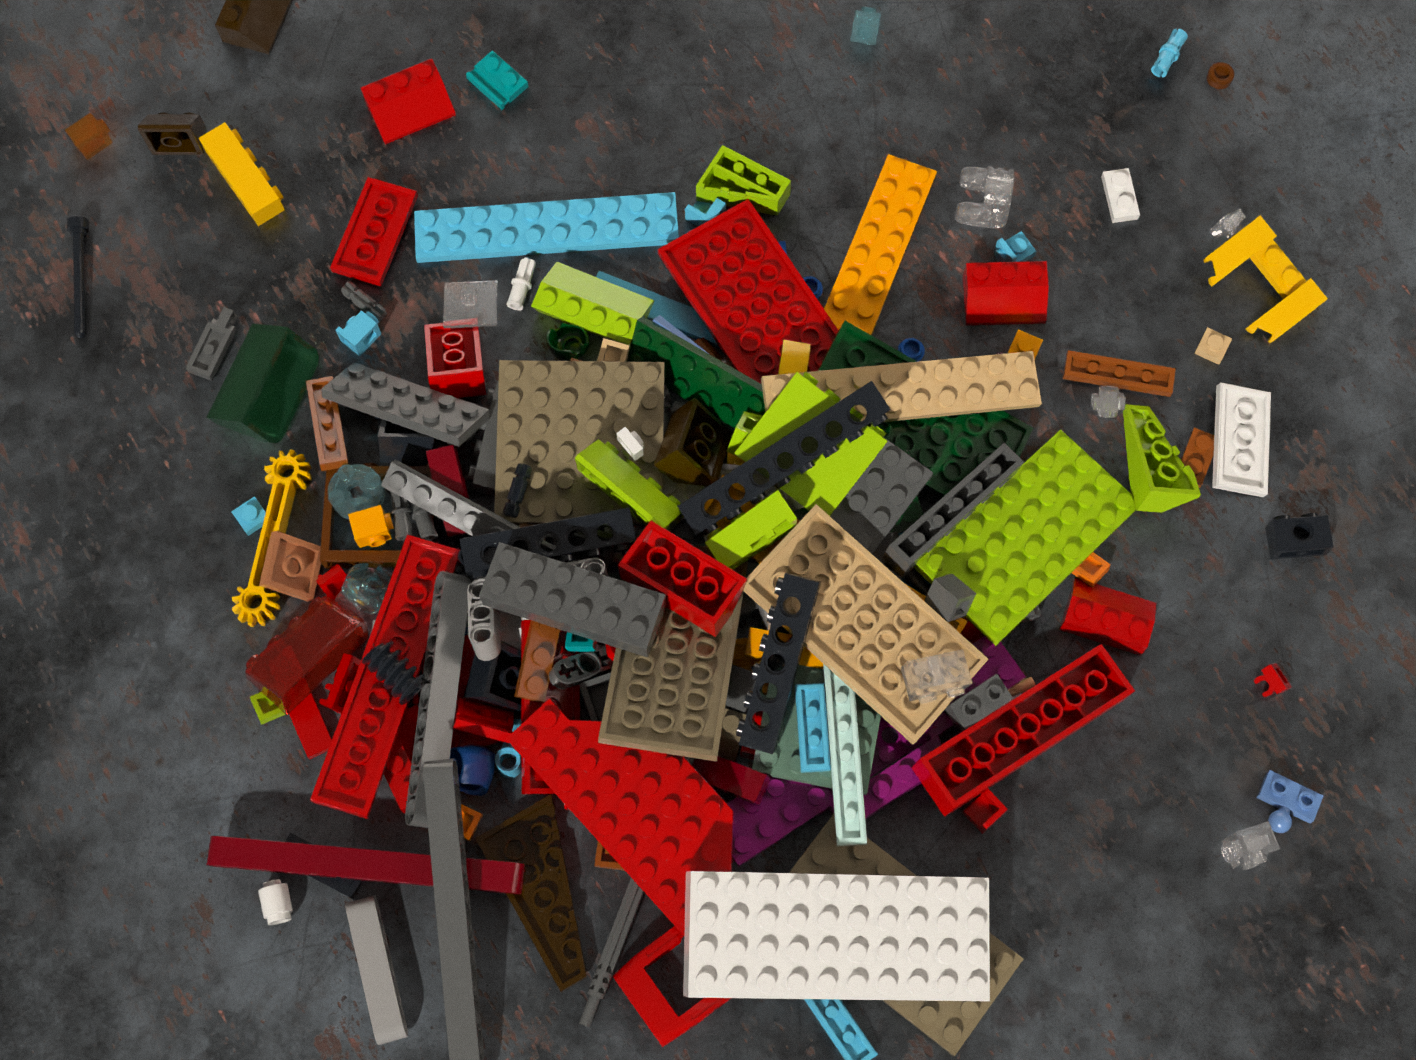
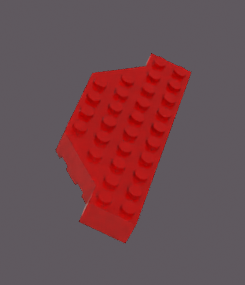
(637, 803)

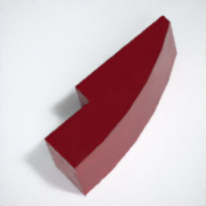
(446, 470)
(733, 778)

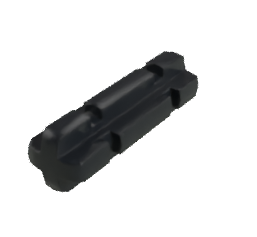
(517, 490)

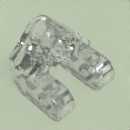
(997, 196)

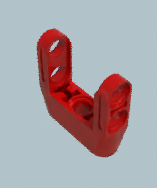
(649, 1000)

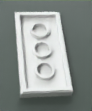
(1241, 440)

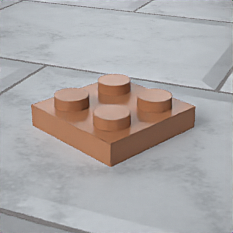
(291, 566)

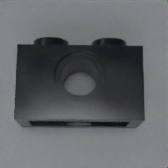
(1285, 544)

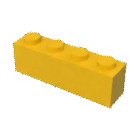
(242, 174)

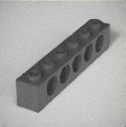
(952, 509)

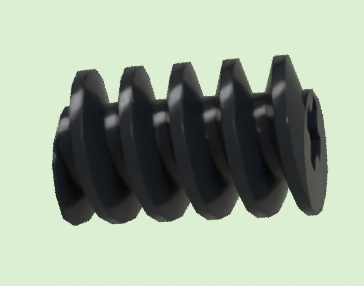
(394, 672)

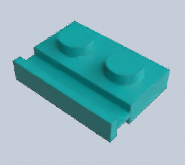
(497, 80)

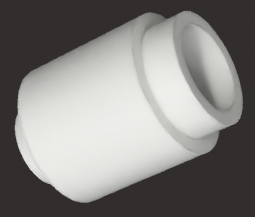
(275, 902)

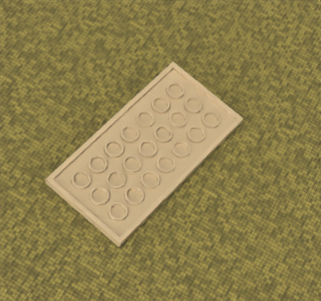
(862, 619)

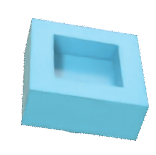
(250, 515)

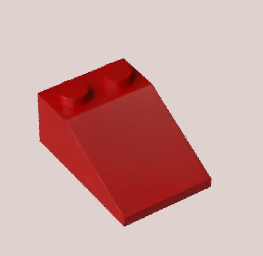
(454, 360)

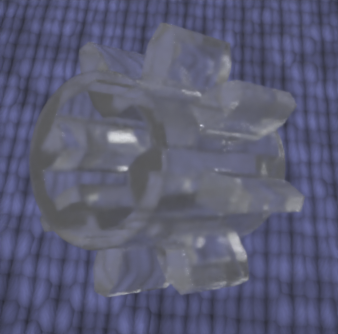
(1108, 401)

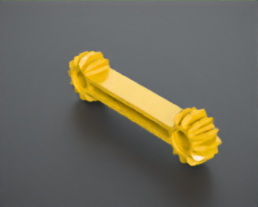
(279, 505)

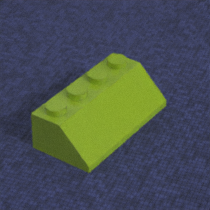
(591, 303)
(627, 487)

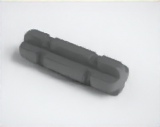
(363, 301)

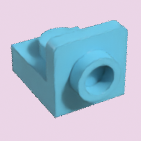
(1014, 249)

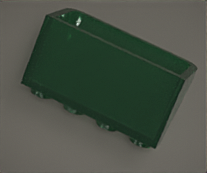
(265, 383)

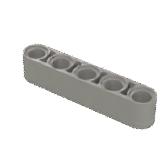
(376, 970)

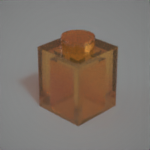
(89, 135)

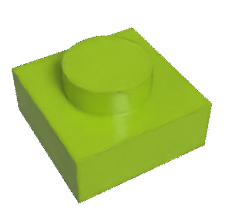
(265, 708)

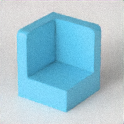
(703, 211)

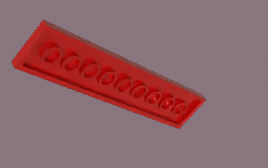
(371, 713)

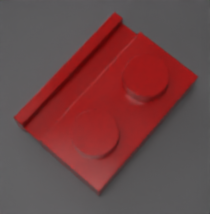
(483, 720)

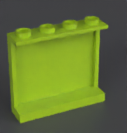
(830, 477)

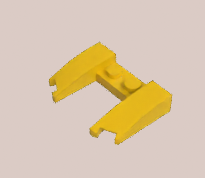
(1298, 295)

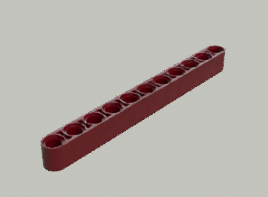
(355, 863)

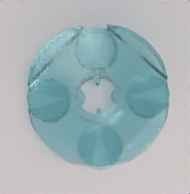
(346, 479)
(359, 583)

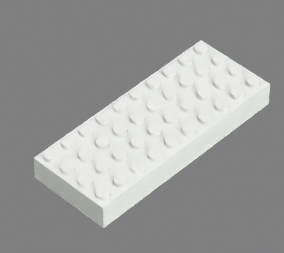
(836, 937)

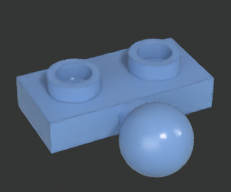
(1289, 799)

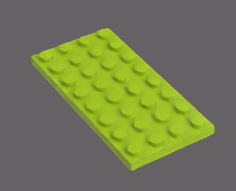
(1030, 535)

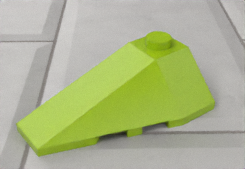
(1155, 470)

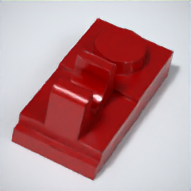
(342, 683)

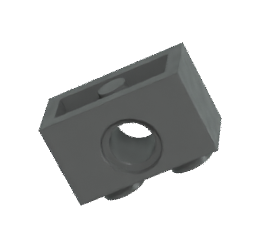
(978, 703)

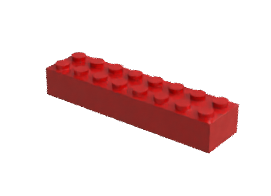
(1022, 729)

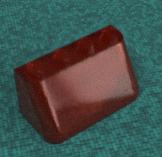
(306, 652)

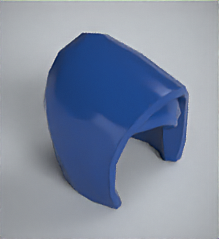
(475, 768)

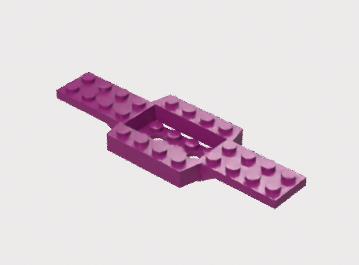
(794, 803)

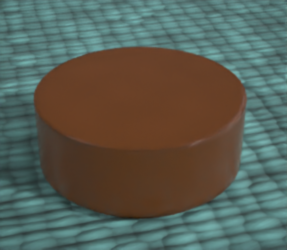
(1220, 75)

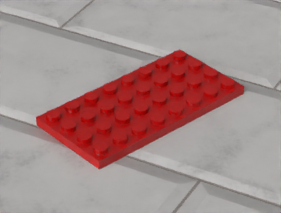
(748, 292)

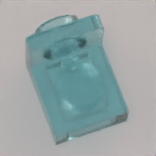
(865, 26)

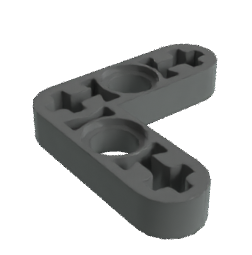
(579, 674)

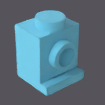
(359, 332)

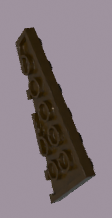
(546, 895)

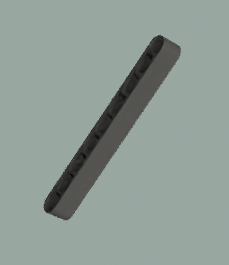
(439, 686)

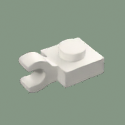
(631, 444)

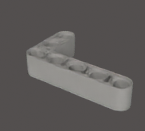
(485, 621)

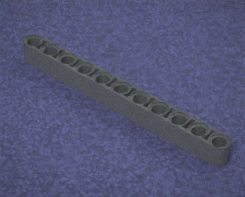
(453, 910)

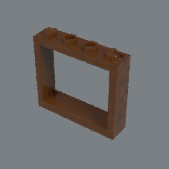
(347, 558)

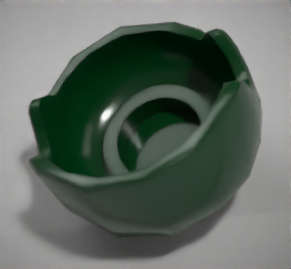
(568, 342)

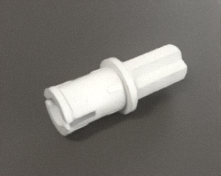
(521, 284)

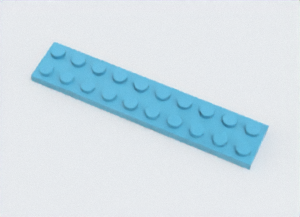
(545, 227)

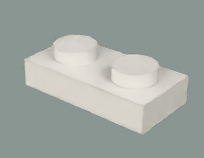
(1120, 195)

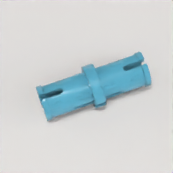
(1169, 53)

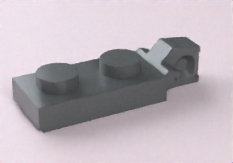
(213, 345)

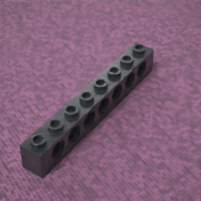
(694, 507)

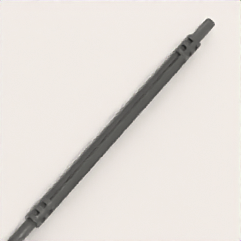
(613, 947)

